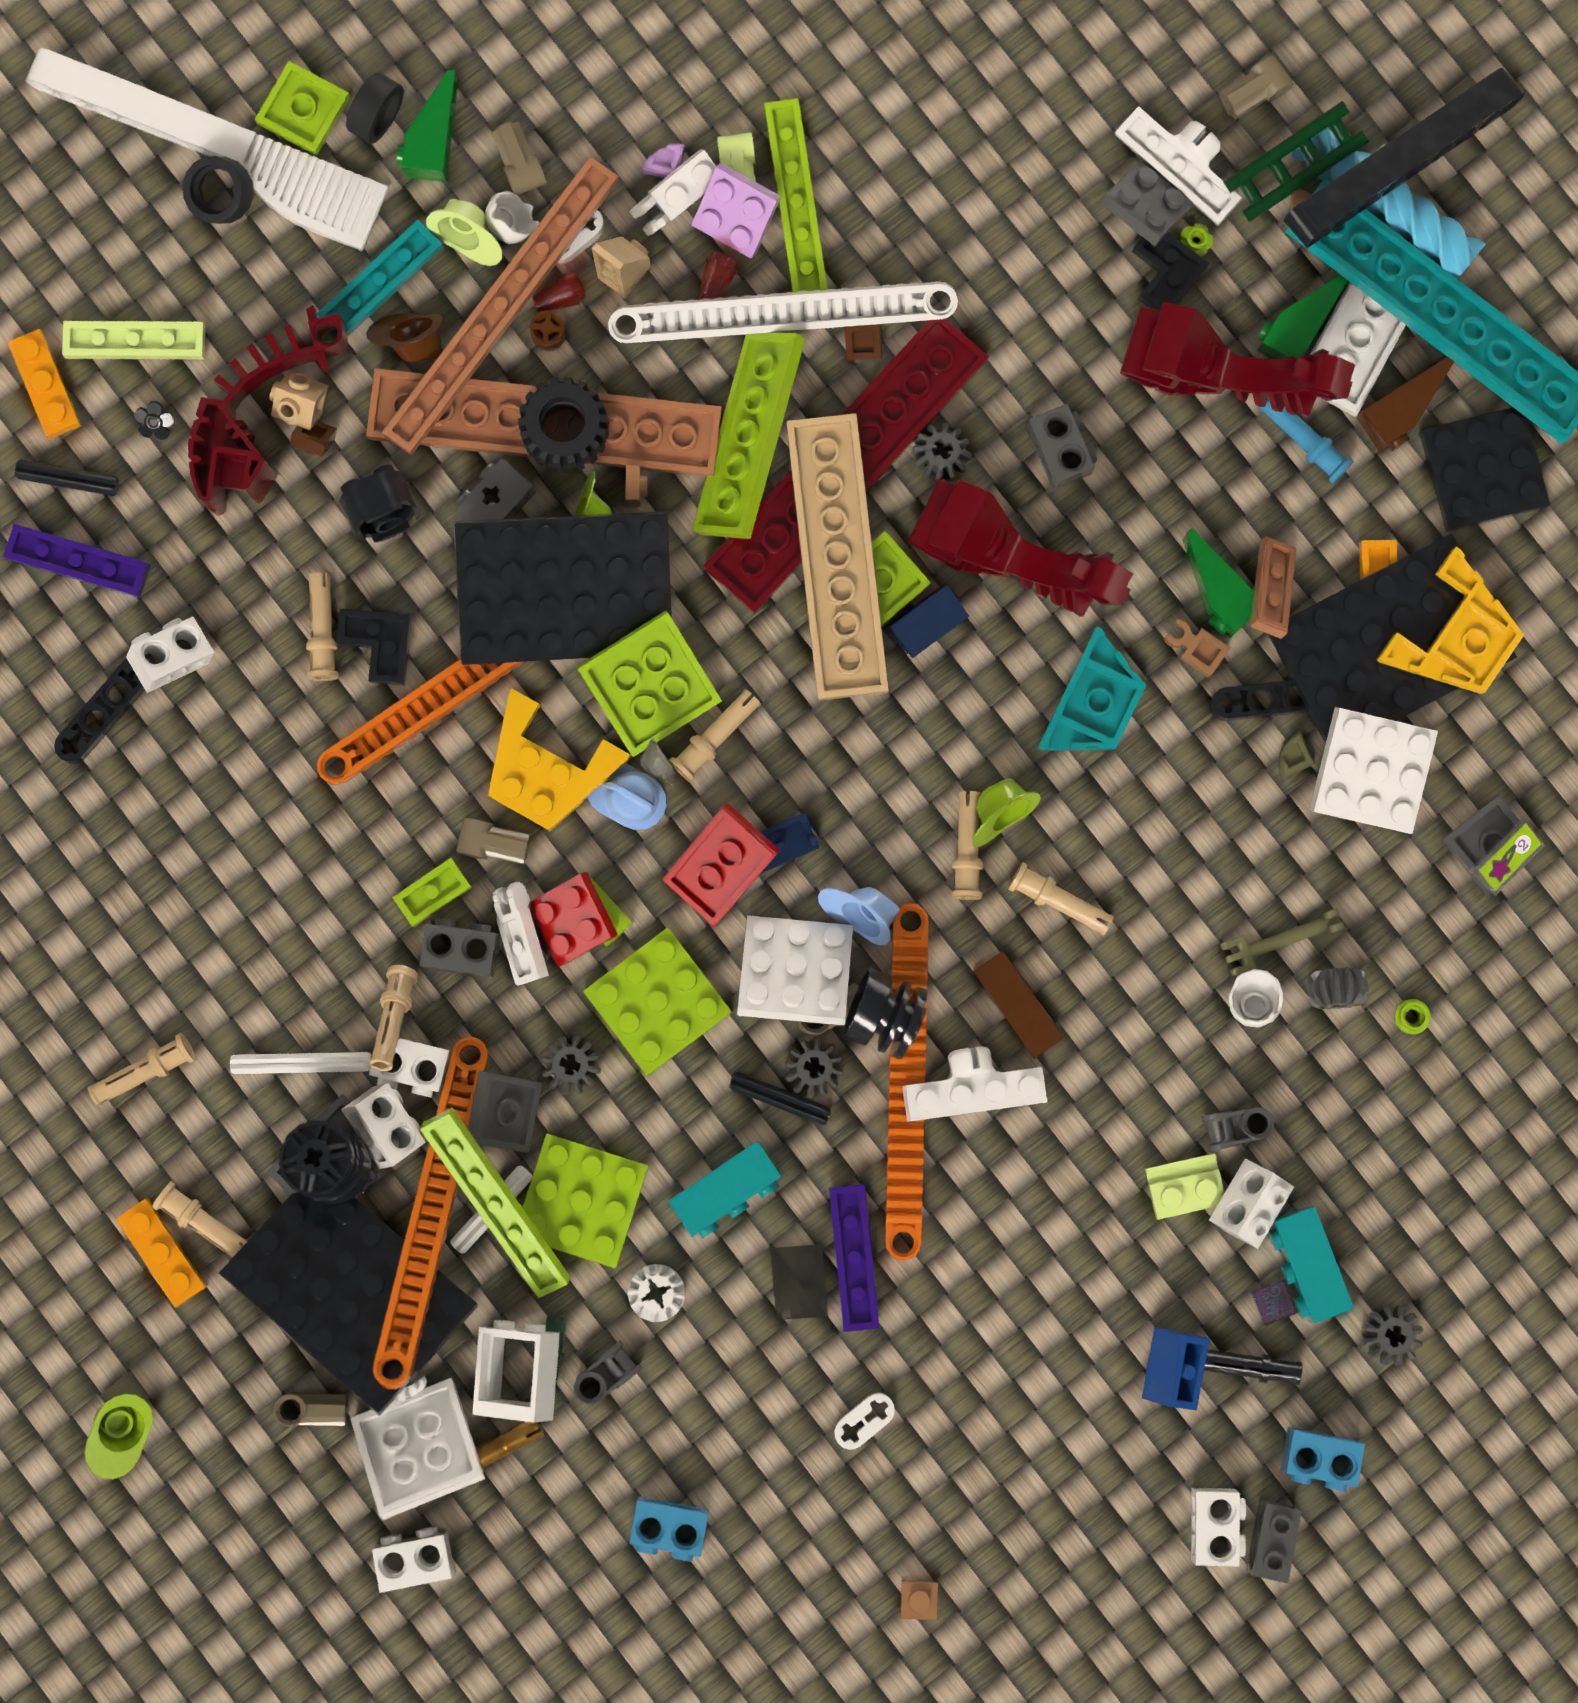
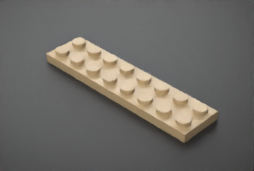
(837, 557)

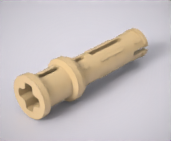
(321, 642)
(703, 747)
(967, 863)
(1046, 892)
(394, 1003)
(156, 1063)
(189, 1214)

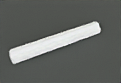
(300, 1063)

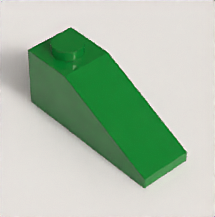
(430, 134)
(1300, 322)
(1222, 590)

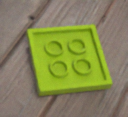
(649, 683)
(657, 1001)
(584, 1199)

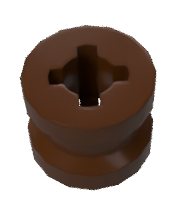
(547, 323)

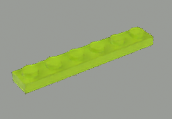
(796, 194)
(495, 1202)

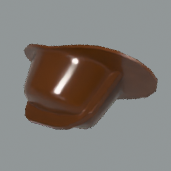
(410, 335)

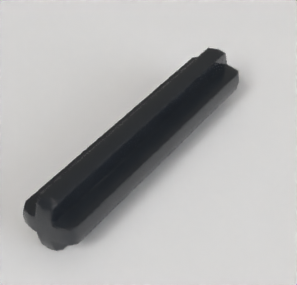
(67, 477)
(780, 1098)

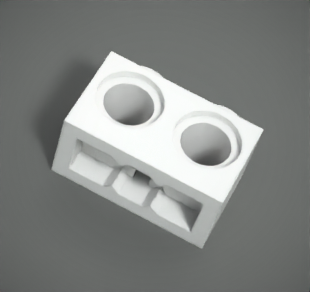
(174, 660)
(412, 1056)
(377, 1131)
(1251, 1203)
(1206, 1528)
(415, 1569)

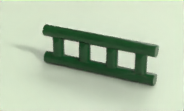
(1317, 166)

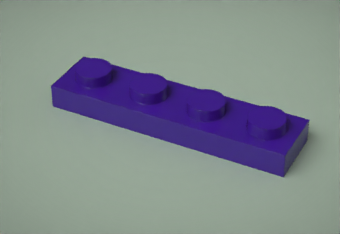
(76, 561)
(854, 1258)

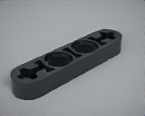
(100, 702)
(1278, 705)

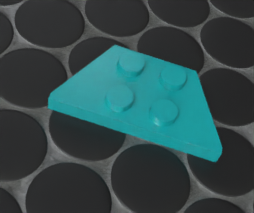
(1095, 701)

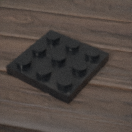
(1484, 468)

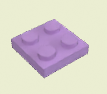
(736, 210)

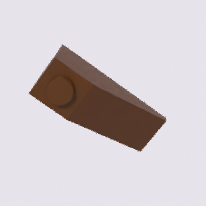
(1398, 413)

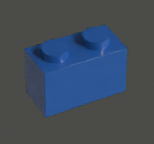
(1175, 1368)

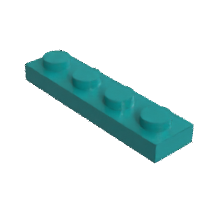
(383, 277)

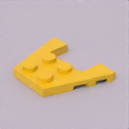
(1471, 643)
(538, 781)

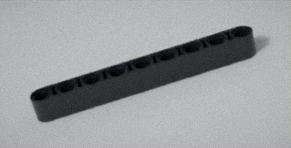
(1403, 157)

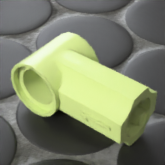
(738, 153)

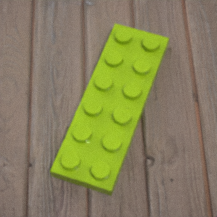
(749, 434)

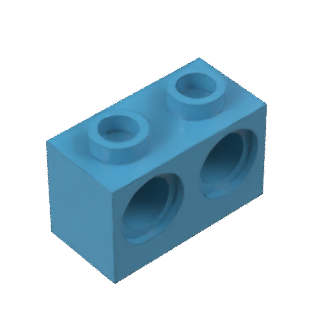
(1324, 1450)
(670, 1517)

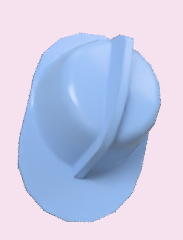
(630, 798)
(864, 909)

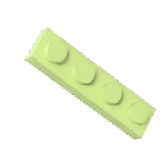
(133, 340)

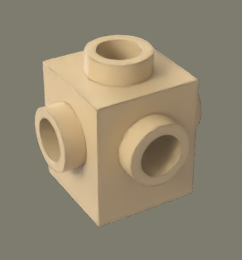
(298, 400)

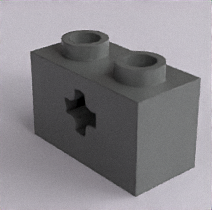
(496, 479)

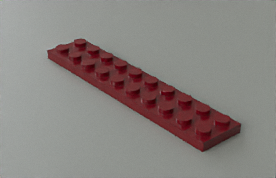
(889, 418)

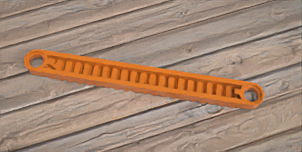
(410, 716)
(906, 1138)
(426, 1229)

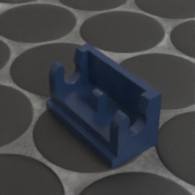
(927, 621)
(793, 838)

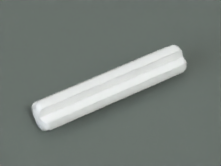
(475, 1225)

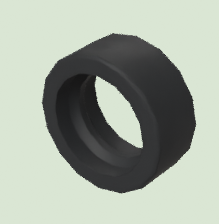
(374, 108)
(193, 190)

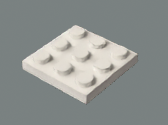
(1373, 770)
(795, 970)
(417, 1449)

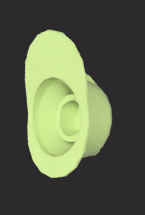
(465, 229)

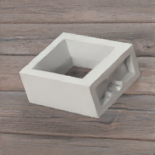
(490, 1369)

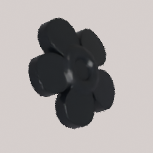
(154, 421)

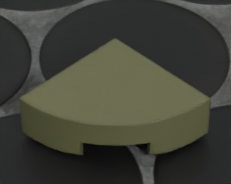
(1294, 757)

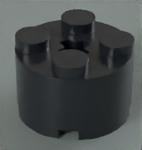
(379, 504)

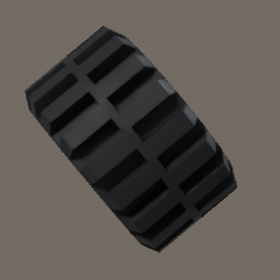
(563, 396)

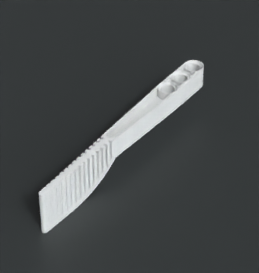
(290, 182)

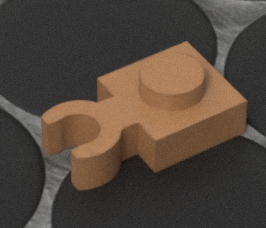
(1202, 651)

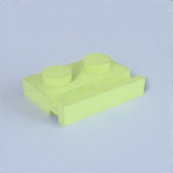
(1185, 1186)

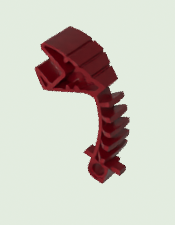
(1185, 356)
(223, 446)
(974, 535)

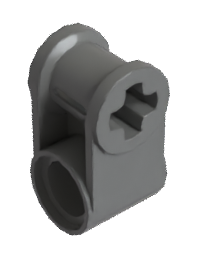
(1235, 1127)
(607, 1373)

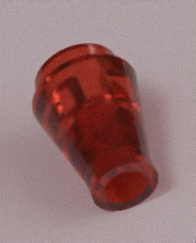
(716, 276)
(560, 294)

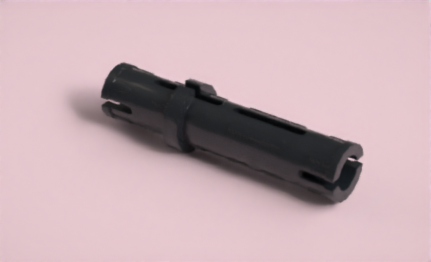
(1254, 1367)

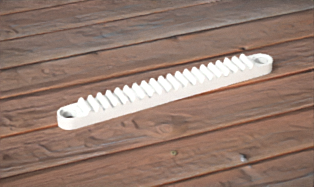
(783, 312)

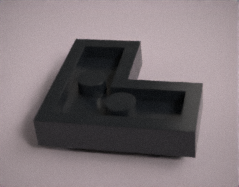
(1176, 268)
(386, 636)

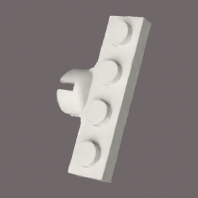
(1181, 161)
(973, 1088)

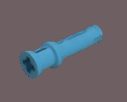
(1318, 449)

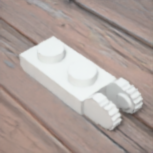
(676, 191)
(519, 934)

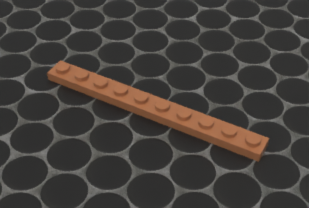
(500, 306)

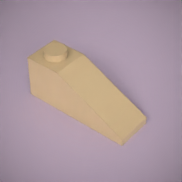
(621, 264)

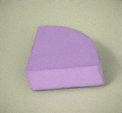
(664, 161)

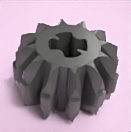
(946, 442)
(1337, 988)
(561, 1072)
(804, 1075)
(1382, 1343)

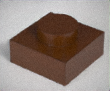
(863, 342)
(314, 441)

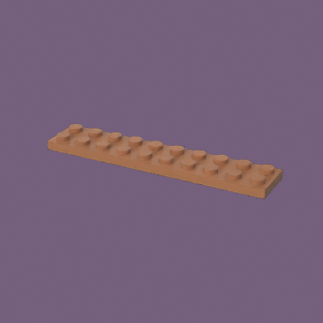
(486, 415)

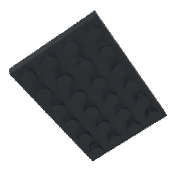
(558, 584)
(1337, 641)
(328, 1285)

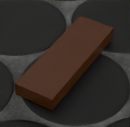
(1018, 1004)

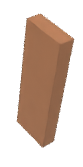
(1273, 587)

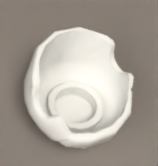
(510, 218)
(1256, 998)

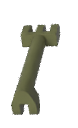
(1329, 922)

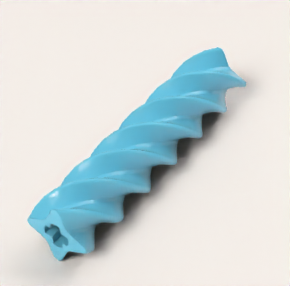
(1408, 214)

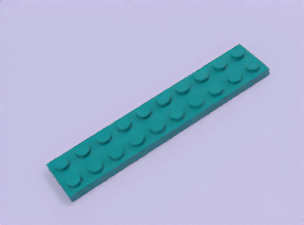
(1453, 320)

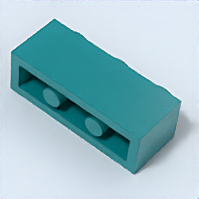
(726, 1190)
(1310, 1265)

